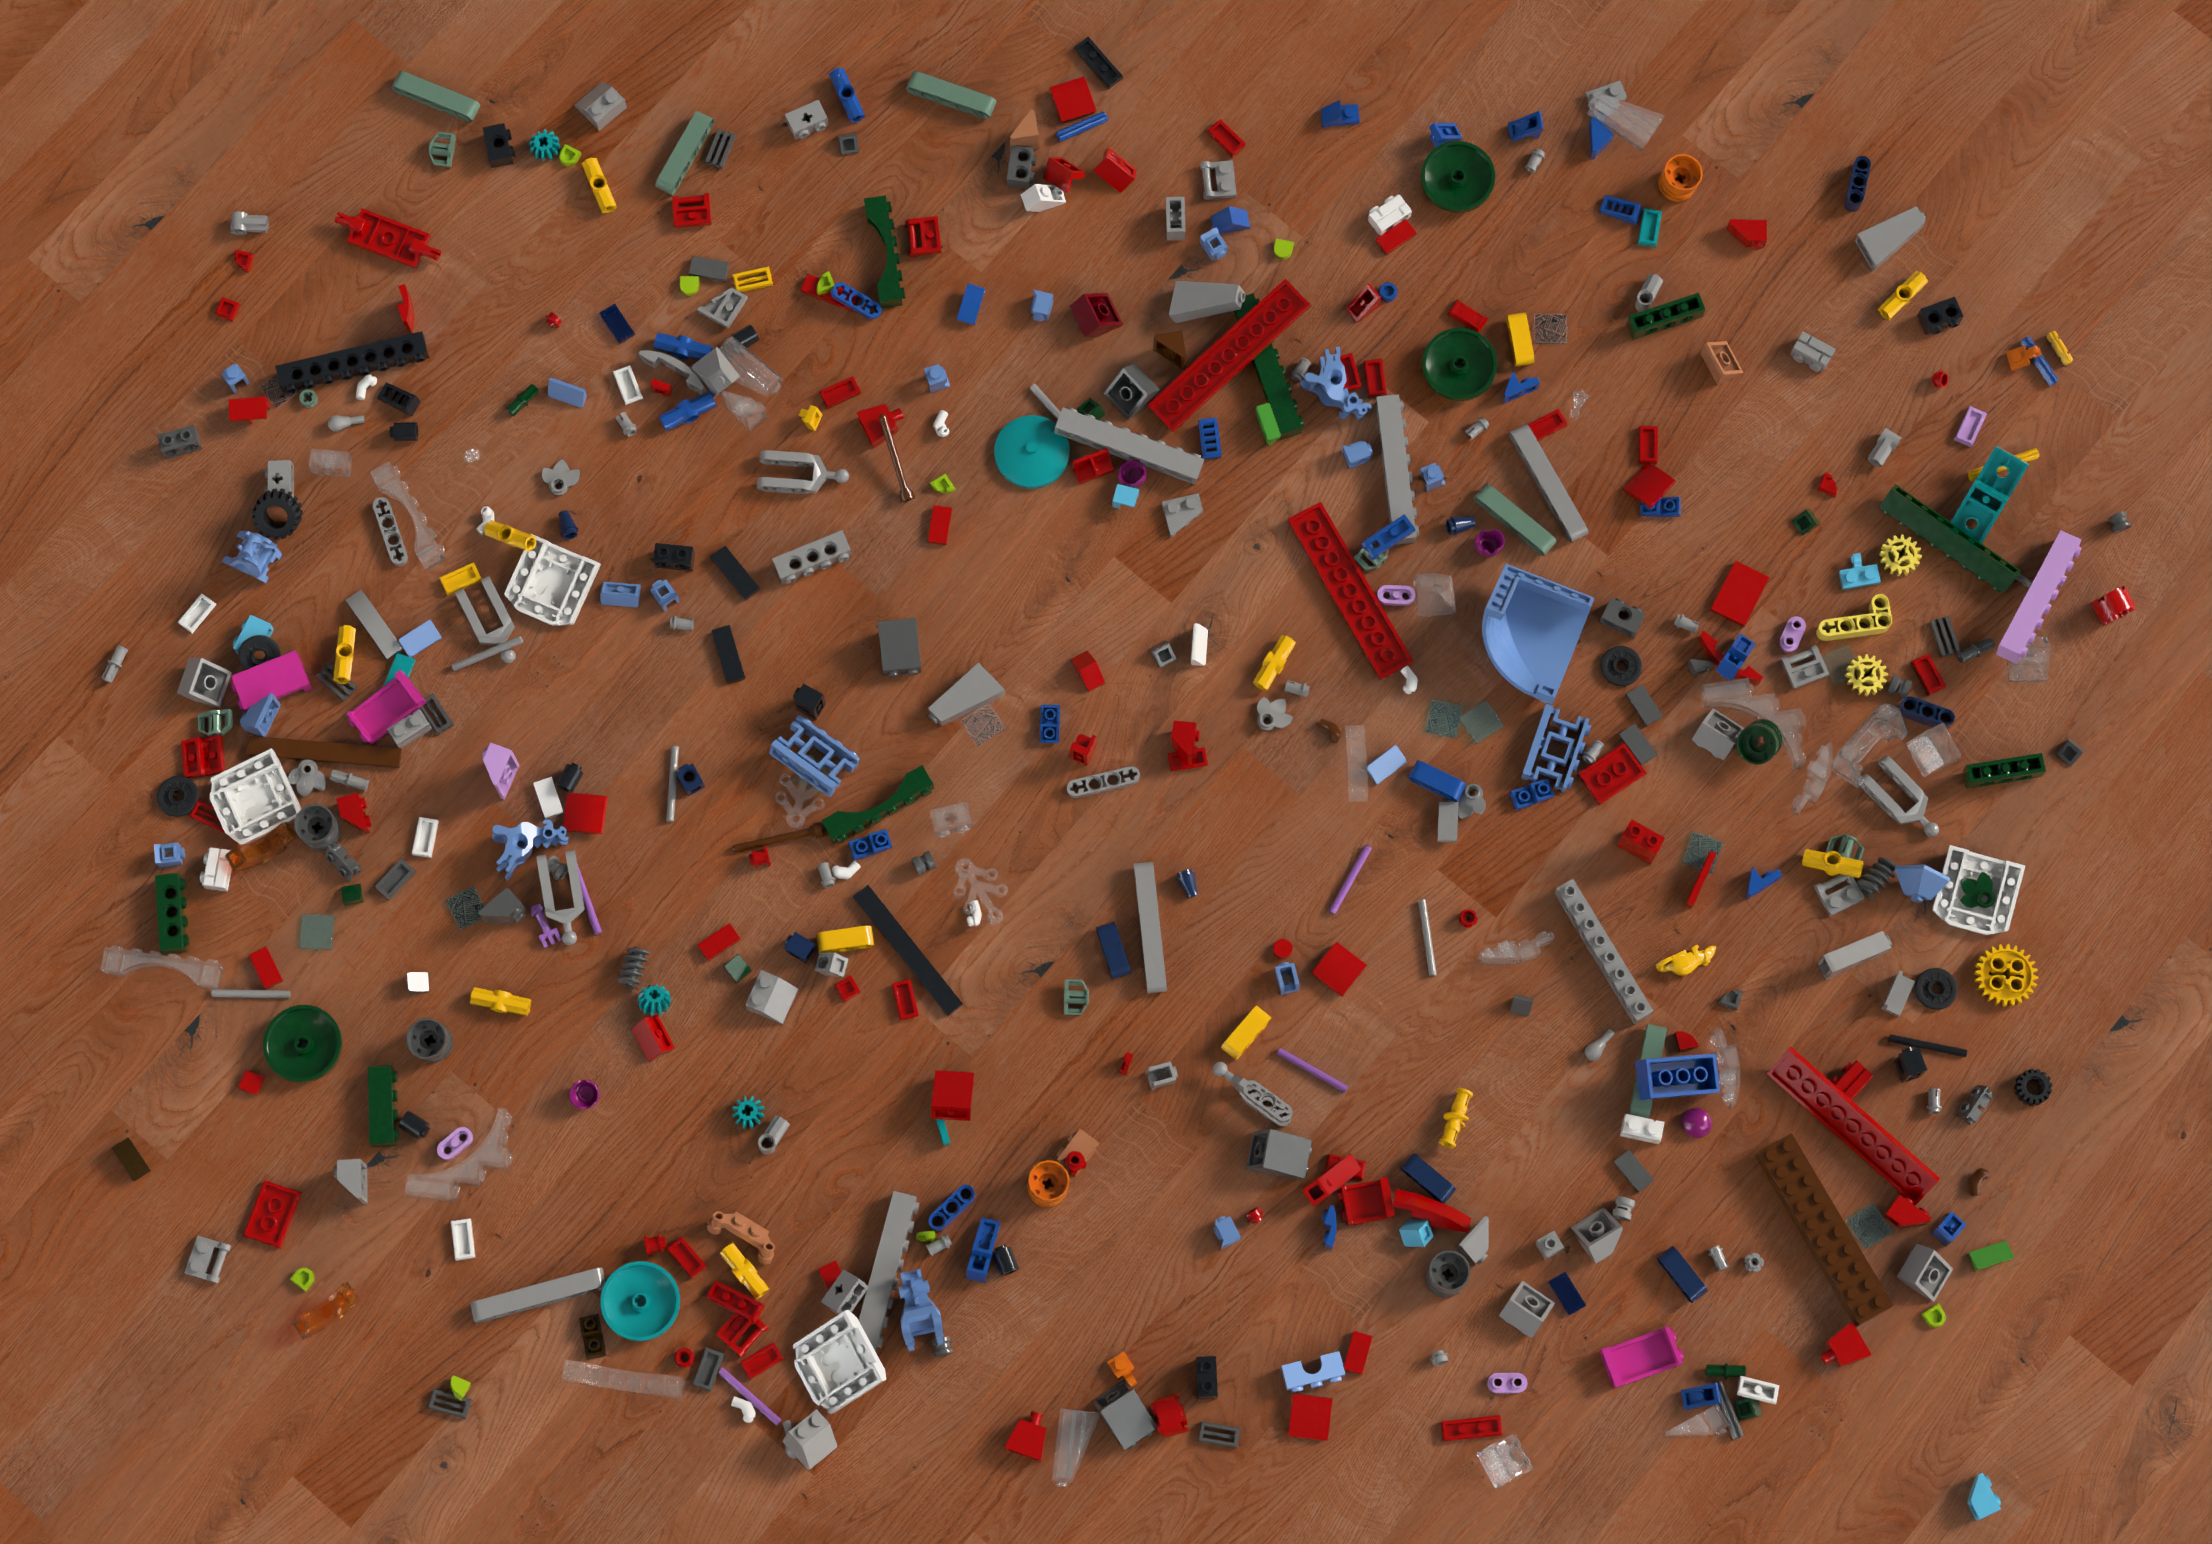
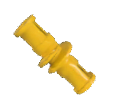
(1455, 1118)

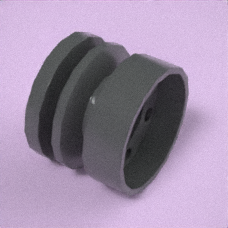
(311, 819)
(425, 1030)
(1457, 1269)

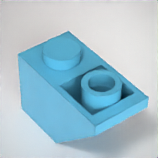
(252, 627)
(1981, 1498)

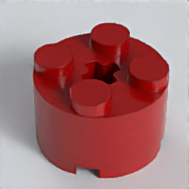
(2113, 605)
(1170, 1416)

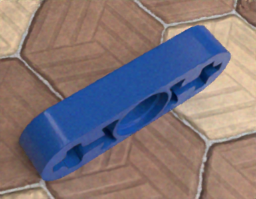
(865, 312)

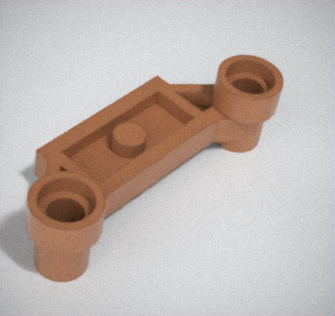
(746, 1230)

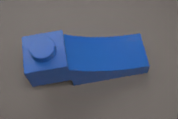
(1735, 657)
(982, 1250)

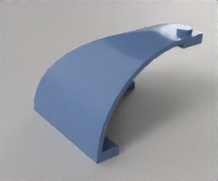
(1533, 630)

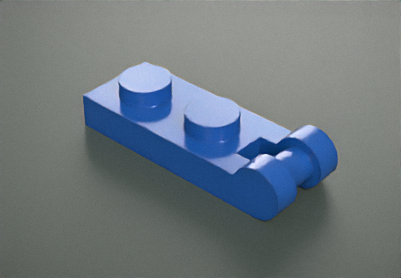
(1388, 536)

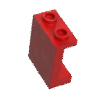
(1641, 841)
(952, 1095)
(1366, 1202)

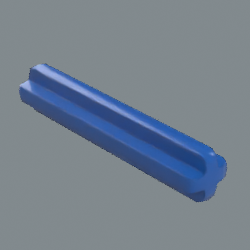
(1081, 126)
(2041, 363)

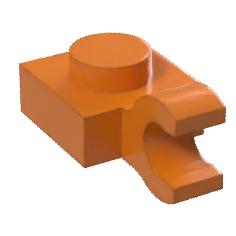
(2020, 356)
(1122, 1367)

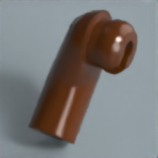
(1332, 728)
(1975, 1180)

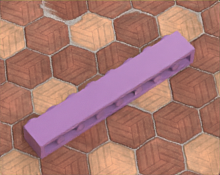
(2039, 596)

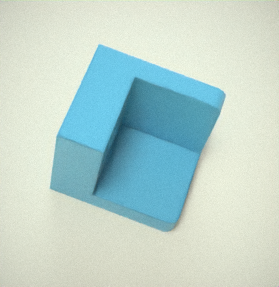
(1125, 496)
(1416, 1233)

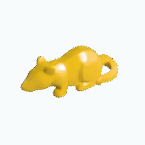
(1685, 963)

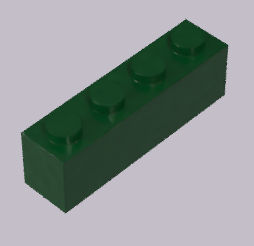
(382, 1106)

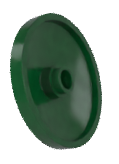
(1458, 176)
(1459, 364)
(302, 1043)

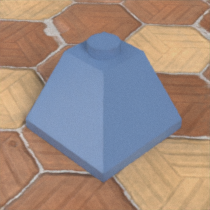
(260, 716)
(1920, 881)

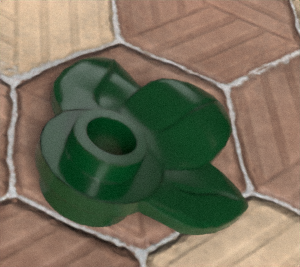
(1975, 890)

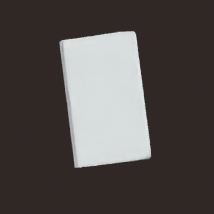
(1199, 645)
(1757, 1390)

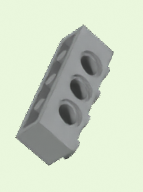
(817, 548)

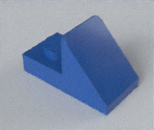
(1338, 114)
(1526, 126)
(1444, 133)
(1515, 389)
(1757, 884)
(1701, 1396)

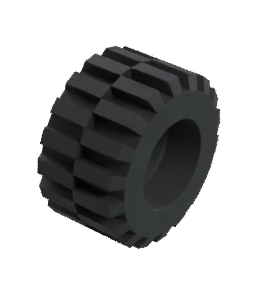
(273, 528)

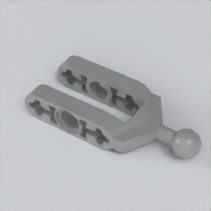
(797, 486)
(497, 636)
(1890, 807)
(565, 915)
(1244, 1086)

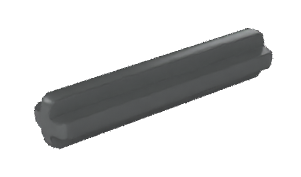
(1729, 1414)

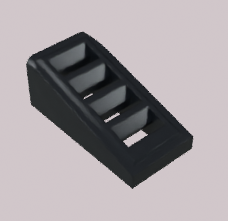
(409, 404)

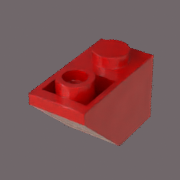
(1183, 740)
(353, 811)
(1905, 1214)

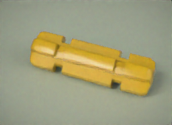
(2059, 348)

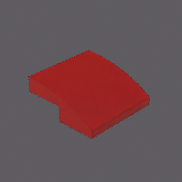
(1072, 99)
(406, 309)
(1649, 485)
(203, 756)
(585, 813)
(1339, 969)
(1310, 1416)

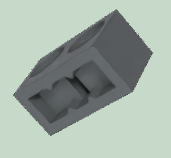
(1021, 167)
(179, 442)

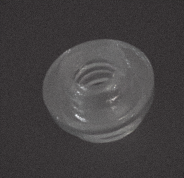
(471, 455)

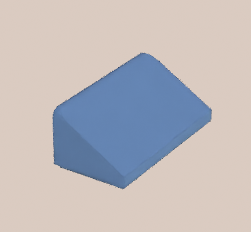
(566, 392)
(620, 594)
(420, 638)
(1386, 764)

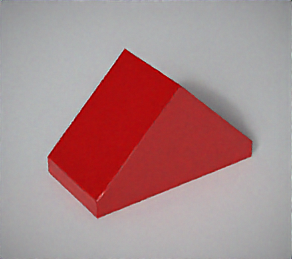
(1364, 303)
(1088, 670)

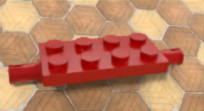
(388, 237)

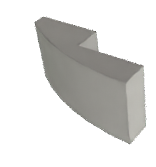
(1448, 821)

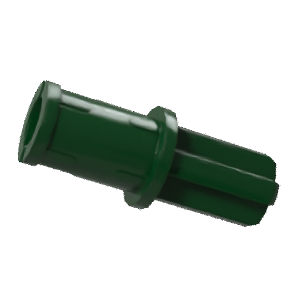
(522, 399)
(1725, 1370)

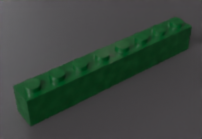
(1273, 383)
(1949, 538)

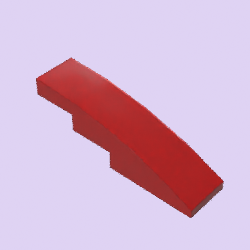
(1426, 1208)

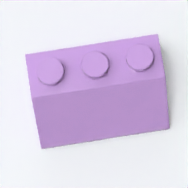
(501, 767)

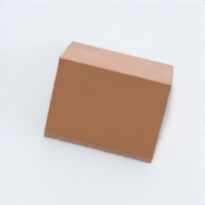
(1026, 133)
(1721, 361)

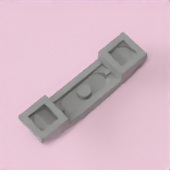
(655, 358)
(374, 624)

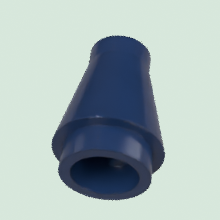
(1459, 524)
(567, 526)
(1188, 882)

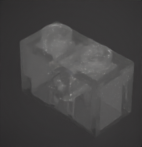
(330, 462)
(960, 815)

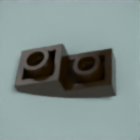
(130, 1159)
(592, 1336)

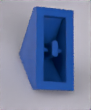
(1599, 137)
(1230, 220)
(1948, 1229)

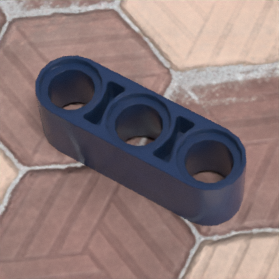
(1853, 190)
(1917, 715)
(1113, 950)
(1428, 1178)
(1682, 1274)

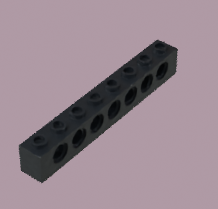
(342, 358)

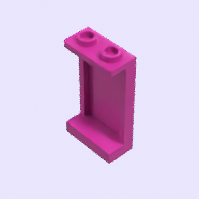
(278, 676)
(386, 708)
(1641, 1357)

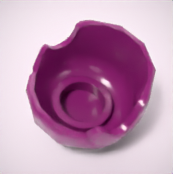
(1132, 474)
(1489, 542)
(584, 1094)
(1696, 1122)

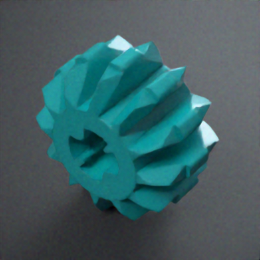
(545, 151)
(654, 1000)
(755, 1114)

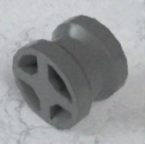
(2119, 522)
(943, 1349)

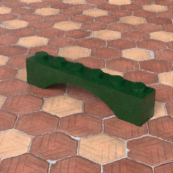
(878, 217)
(843, 824)

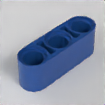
(1437, 781)
(956, 1199)

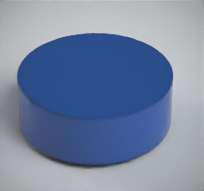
(1387, 292)

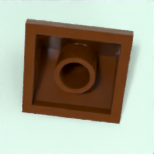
(1171, 347)

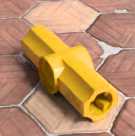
(602, 194)
(1909, 288)
(510, 535)
(1274, 662)
(343, 664)
(1822, 861)
(500, 1001)
(744, 1271)

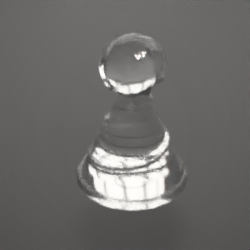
(1579, 399)

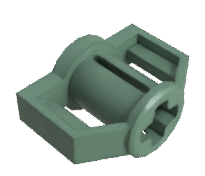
(442, 149)
(1378, 562)
(215, 722)
(1846, 846)
(1073, 1000)

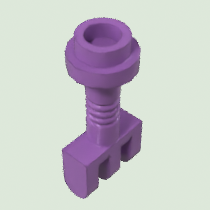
(537, 911)

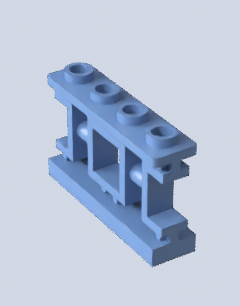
(1541, 743)
(805, 766)

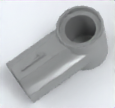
(243, 223)
(1648, 292)
(1885, 444)
(774, 1134)

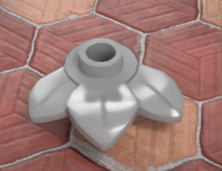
(560, 475)
(1274, 712)
(307, 781)
(1470, 804)

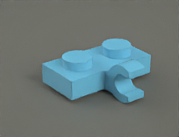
(1859, 575)

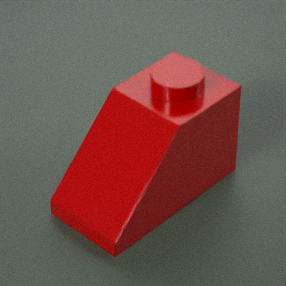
(1749, 232)

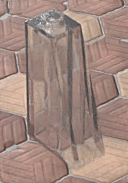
(1625, 119)
(752, 371)
(1072, 1441)

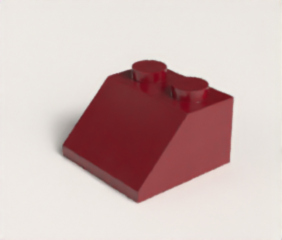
(1095, 314)

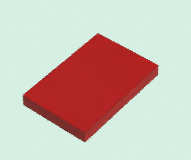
(1739, 593)
(1612, 774)
(272, 1214)

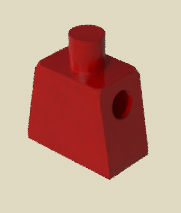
(871, 424)
(1846, 1347)
(1028, 1438)

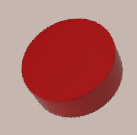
(1282, 948)

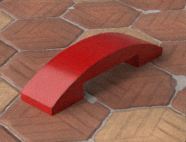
(1709, 643)

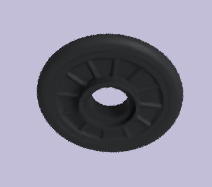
(255, 644)
(1618, 677)
(167, 790)
(1947, 984)

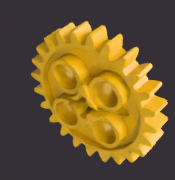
(2006, 958)

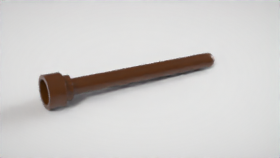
(905, 492)
(814, 830)

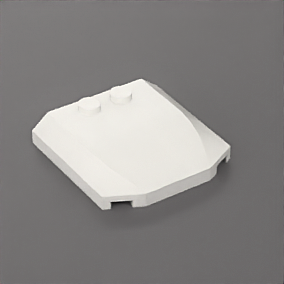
(551, 583)
(253, 798)
(2006, 884)
(838, 1362)

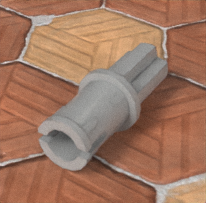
(114, 664)
(349, 780)

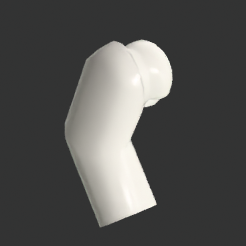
(363, 384)
(939, 425)
(487, 515)
(1411, 682)
(845, 872)
(976, 916)
(746, 1407)

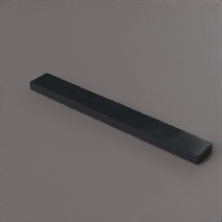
(908, 950)

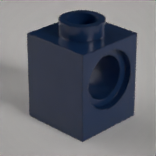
(693, 786)
(799, 947)

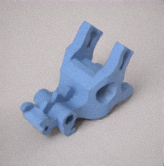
(1330, 385)
(254, 555)
(520, 841)
(919, 1311)

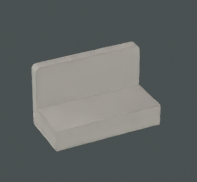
(1897, 994)

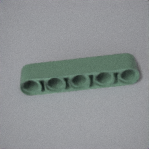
(951, 95)
(435, 96)
(684, 152)
(1514, 519)
(1651, 1048)

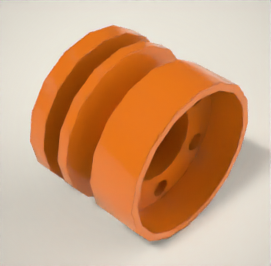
(1685, 170)
(1049, 1172)

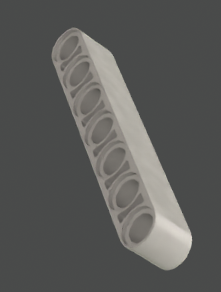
(1548, 482)
(1150, 927)
(538, 1295)

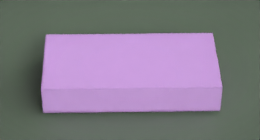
(1970, 426)

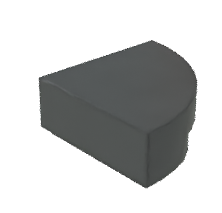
(1731, 999)

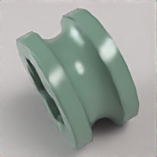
(314, 398)

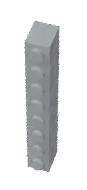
(1128, 445)
(1396, 461)
(886, 1266)

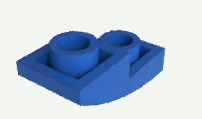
(970, 303)
(1663, 508)
(1049, 723)
(1531, 794)
(870, 845)
(1329, 1217)

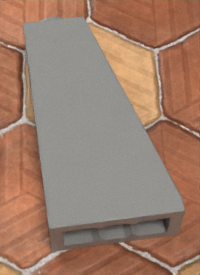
(1889, 236)
(1204, 299)
(966, 696)
(1854, 955)

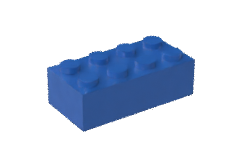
(1677, 1076)

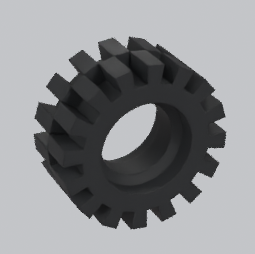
(2032, 1099)

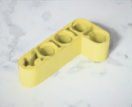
(1853, 622)

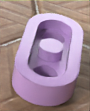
(1395, 593)
(1793, 634)
(453, 1142)
(1507, 1383)

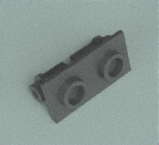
(335, 855)
(1980, 1097)

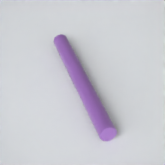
(1350, 879)
(589, 907)
(1312, 1070)
(749, 1396)

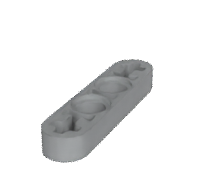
(391, 531)
(1102, 779)

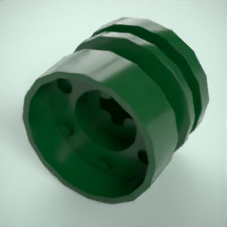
(1749, 741)

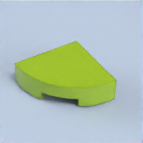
(825, 284)
(942, 484)
(927, 1236)
(459, 1387)

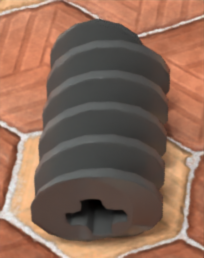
(1876, 877)
(632, 967)

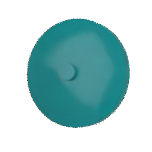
(1031, 452)
(640, 1301)

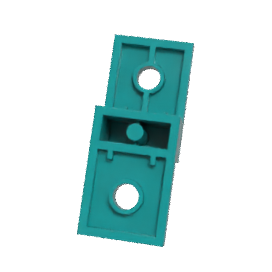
(1989, 493)

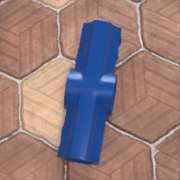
(843, 86)
(681, 346)
(687, 411)

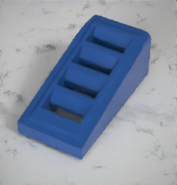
(1619, 215)
(1209, 423)

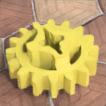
(1908, 559)
(1861, 669)

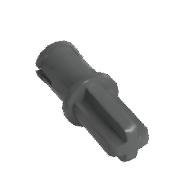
(1976, 650)

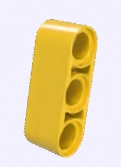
(1520, 339)
(845, 939)
(1246, 1032)

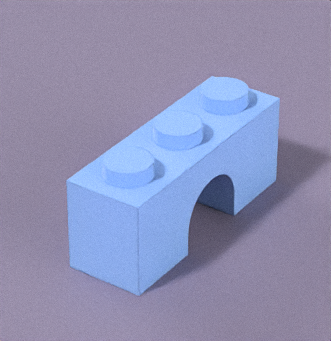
(1296, 1378)

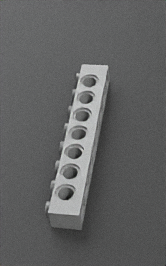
(1603, 952)

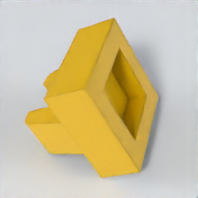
(811, 417)

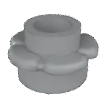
(1753, 1267)
(1439, 1358)

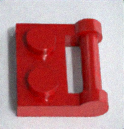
(691, 215)
(929, 234)
(735, 1328)

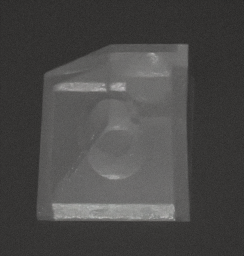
(744, 409)
(1434, 594)

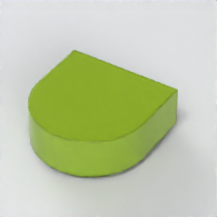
(569, 156)
(1283, 248)
(689, 285)
(303, 1278)
(1934, 1316)

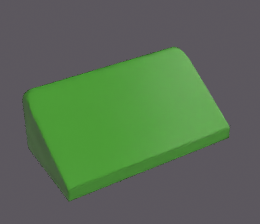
(1268, 423)
(1991, 1255)

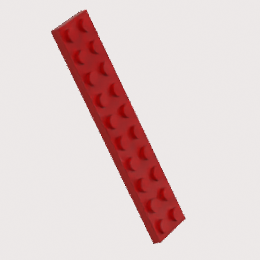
(1229, 355)
(1350, 591)
(1853, 1126)

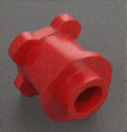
(759, 857)
(1075, 1167)
(655, 1244)

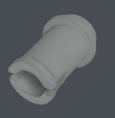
(1534, 161)
(1300, 370)
(1480, 425)
(628, 427)
(681, 623)
(1686, 623)
(1297, 688)
(1590, 755)
(826, 875)
(1934, 1101)
(939, 1244)
(1718, 1258)

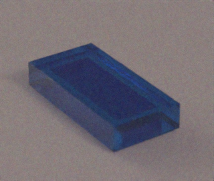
(617, 324)
(1567, 1293)

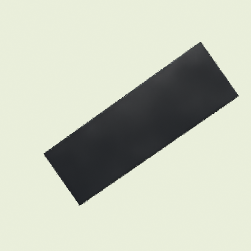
(1098, 62)
(735, 573)
(728, 654)

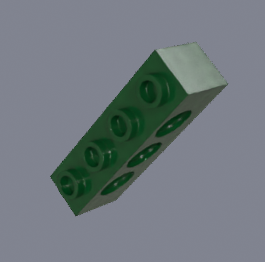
(1665, 316)
(2004, 770)
(165, 884)

